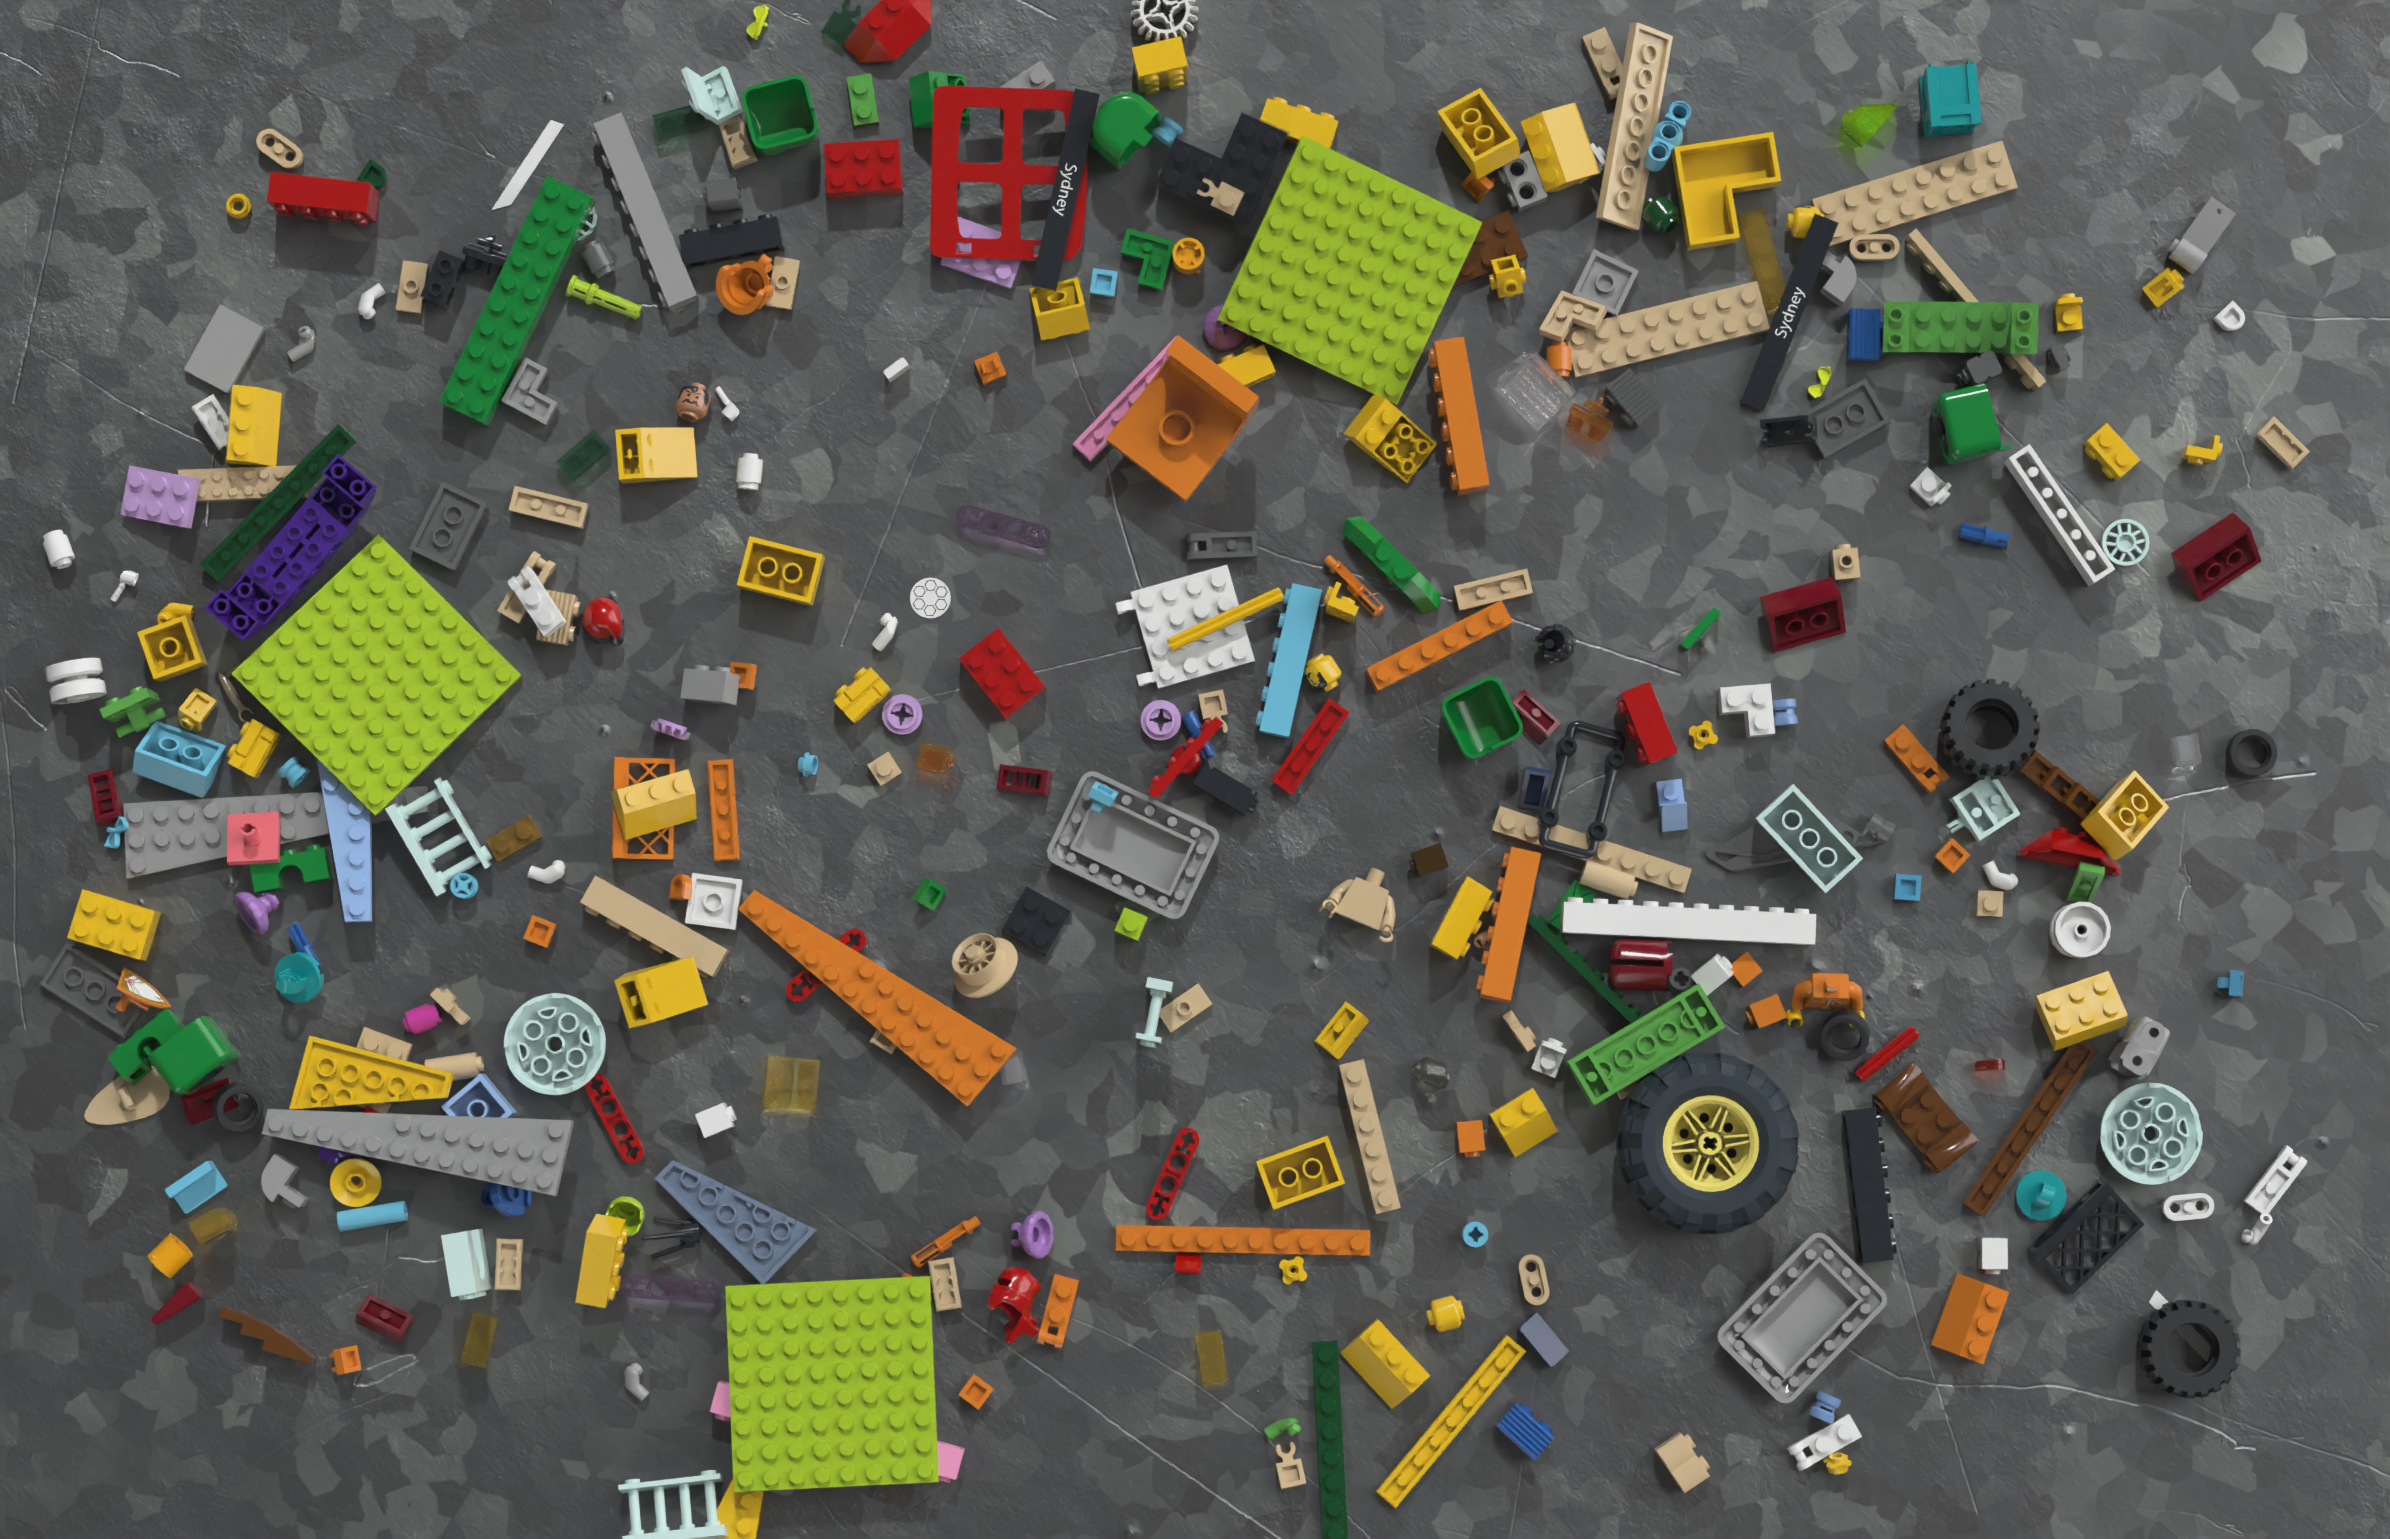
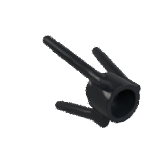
(687, 1233)

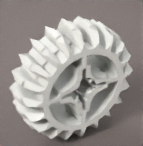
(1156, 16)

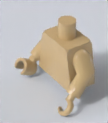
(1364, 903)

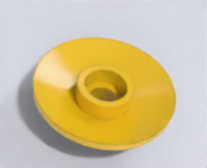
(354, 1193)

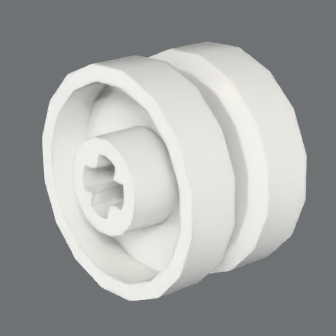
(75, 681)
(2065, 935)

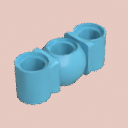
(1671, 126)

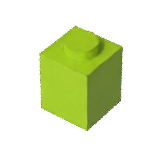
(1131, 924)

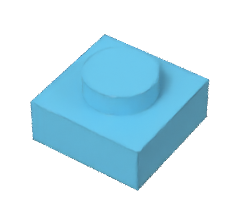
(1103, 282)

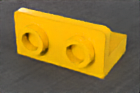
(2111, 452)
(1340, 608)

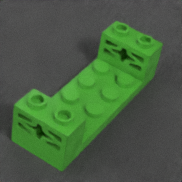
(1961, 327)
(1645, 1044)

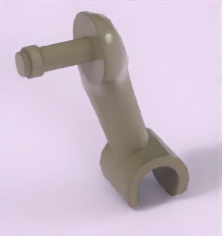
(232, 694)

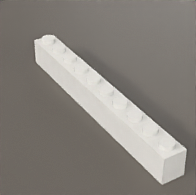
(1688, 923)

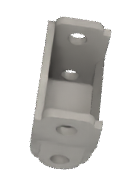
(2139, 1048)

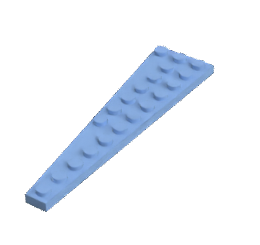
(351, 845)

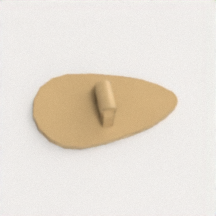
(124, 1102)

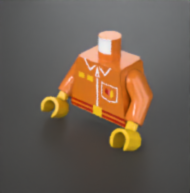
(1825, 992)

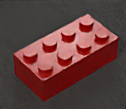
(323, 197)

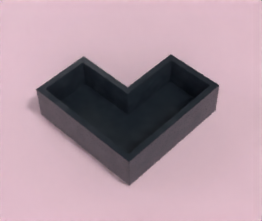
(1244, 165)

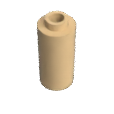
(1608, 880)
(463, 1065)

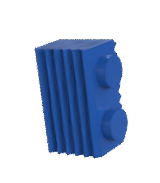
(1864, 335)
(1524, 1430)

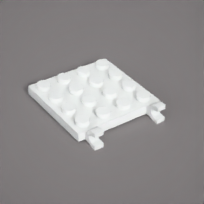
(1177, 606)

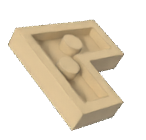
(1570, 310)

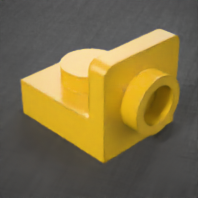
(2164, 286)
(2068, 313)
(195, 710)

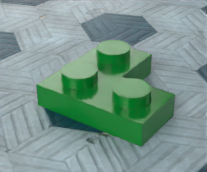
(1155, 253)

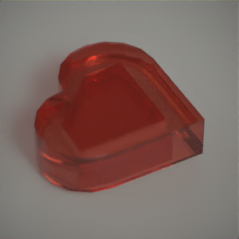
(1990, 1065)

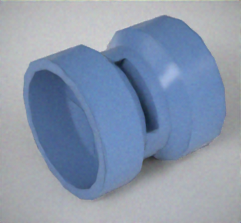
(1784, 718)
(1826, 1401)

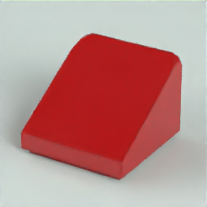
(1188, 1263)

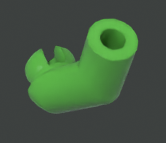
(1280, 1426)

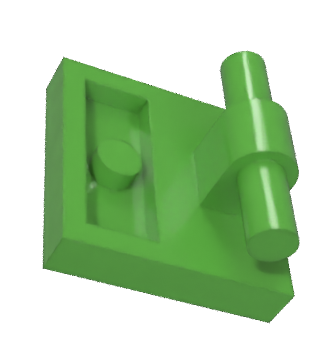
(134, 708)

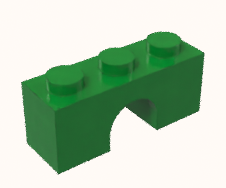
(313, 863)
(131, 1059)

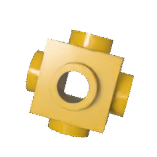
(1507, 276)

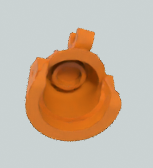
(745, 285)

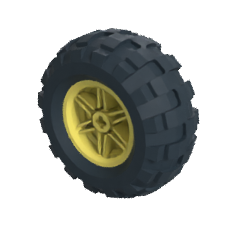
(1686, 1193)

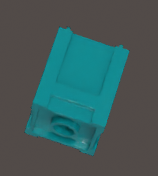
(1949, 99)

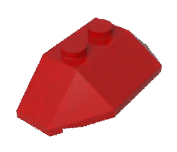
(889, 30)
(2068, 850)

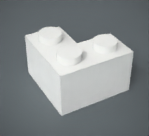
(1754, 702)

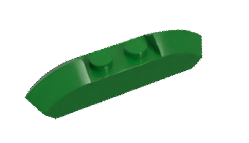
(1391, 564)

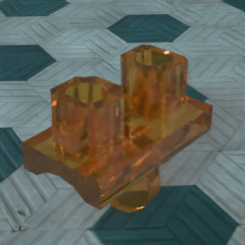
(1579, 414)

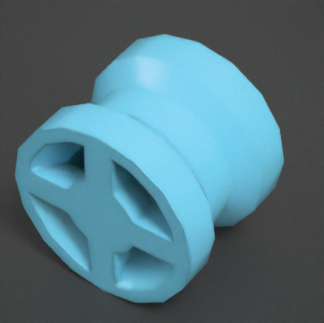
(1167, 131)
(293, 772)
(460, 883)
(1472, 1232)

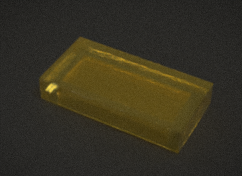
(479, 1339)
(1211, 1357)

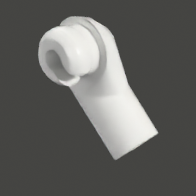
(367, 300)
(549, 874)
(1998, 879)

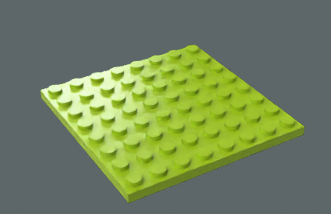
(1349, 270)
(376, 675)
(832, 1384)

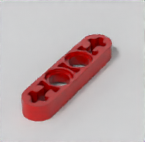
(806, 990)
(612, 1119)
(1169, 1172)

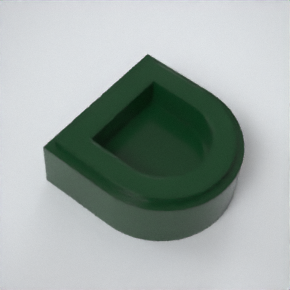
(373, 174)

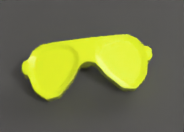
(755, 28)
(1824, 375)

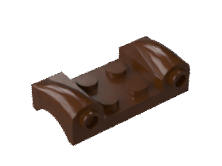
(1925, 1118)

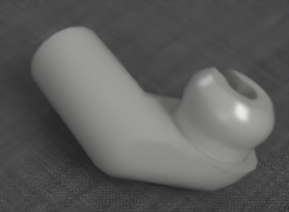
(305, 345)
(632, 1383)

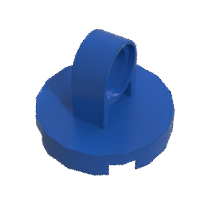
(506, 1199)

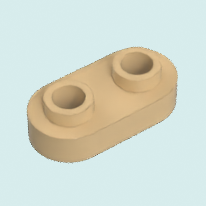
(280, 149)
(1873, 247)
(1533, 1279)

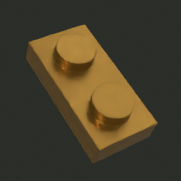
(514, 838)

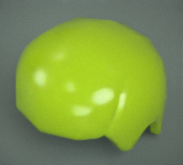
(627, 1209)

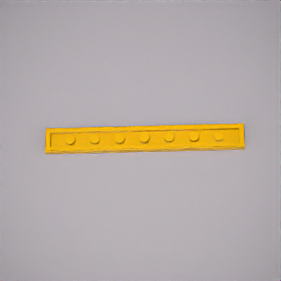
(1450, 1421)

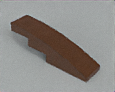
(2059, 785)
(274, 1339)

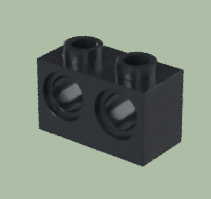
(443, 280)

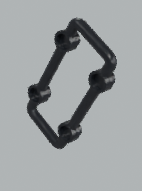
(1614, 762)

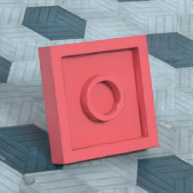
(253, 838)

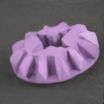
(894, 705)
(1152, 711)
(670, 729)

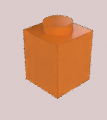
(1765, 1012)
(1470, 1137)

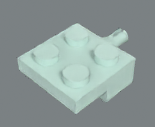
(1982, 808)

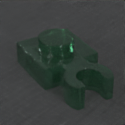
(840, 25)

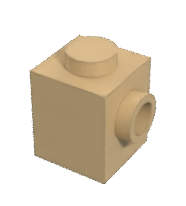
(1844, 563)

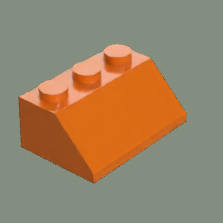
(1969, 1318)

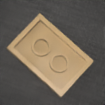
(385, 1045)

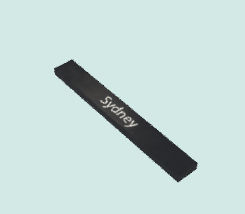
(1065, 189)
(1789, 312)

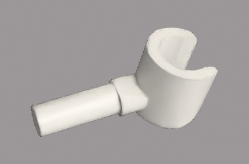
(730, 410)
(127, 577)

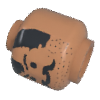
(693, 402)

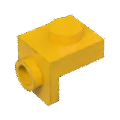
(2198, 455)

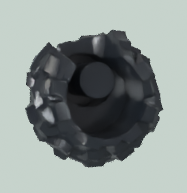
(1555, 643)

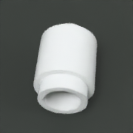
(749, 471)
(58, 549)

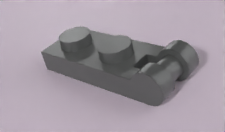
(1222, 545)

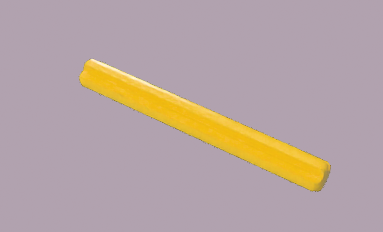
(1225, 619)

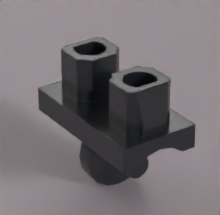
(476, 253)

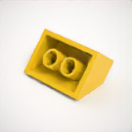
(1560, 147)
(253, 426)
(655, 804)
(1462, 918)
(1384, 1364)

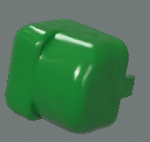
(780, 115)
(1123, 127)
(1481, 718)

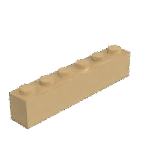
(654, 926)
(1369, 1136)

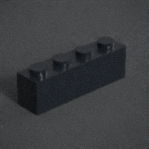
(732, 241)

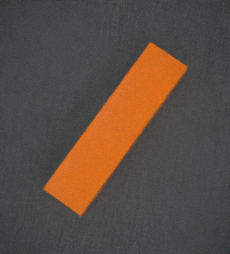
(723, 810)

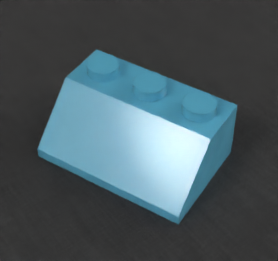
(178, 758)

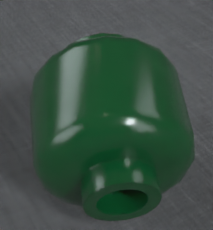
(1660, 214)

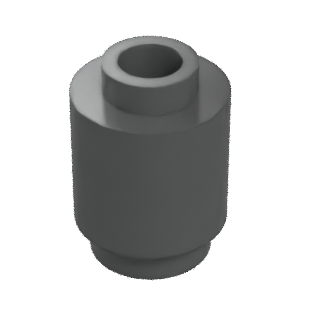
(598, 259)

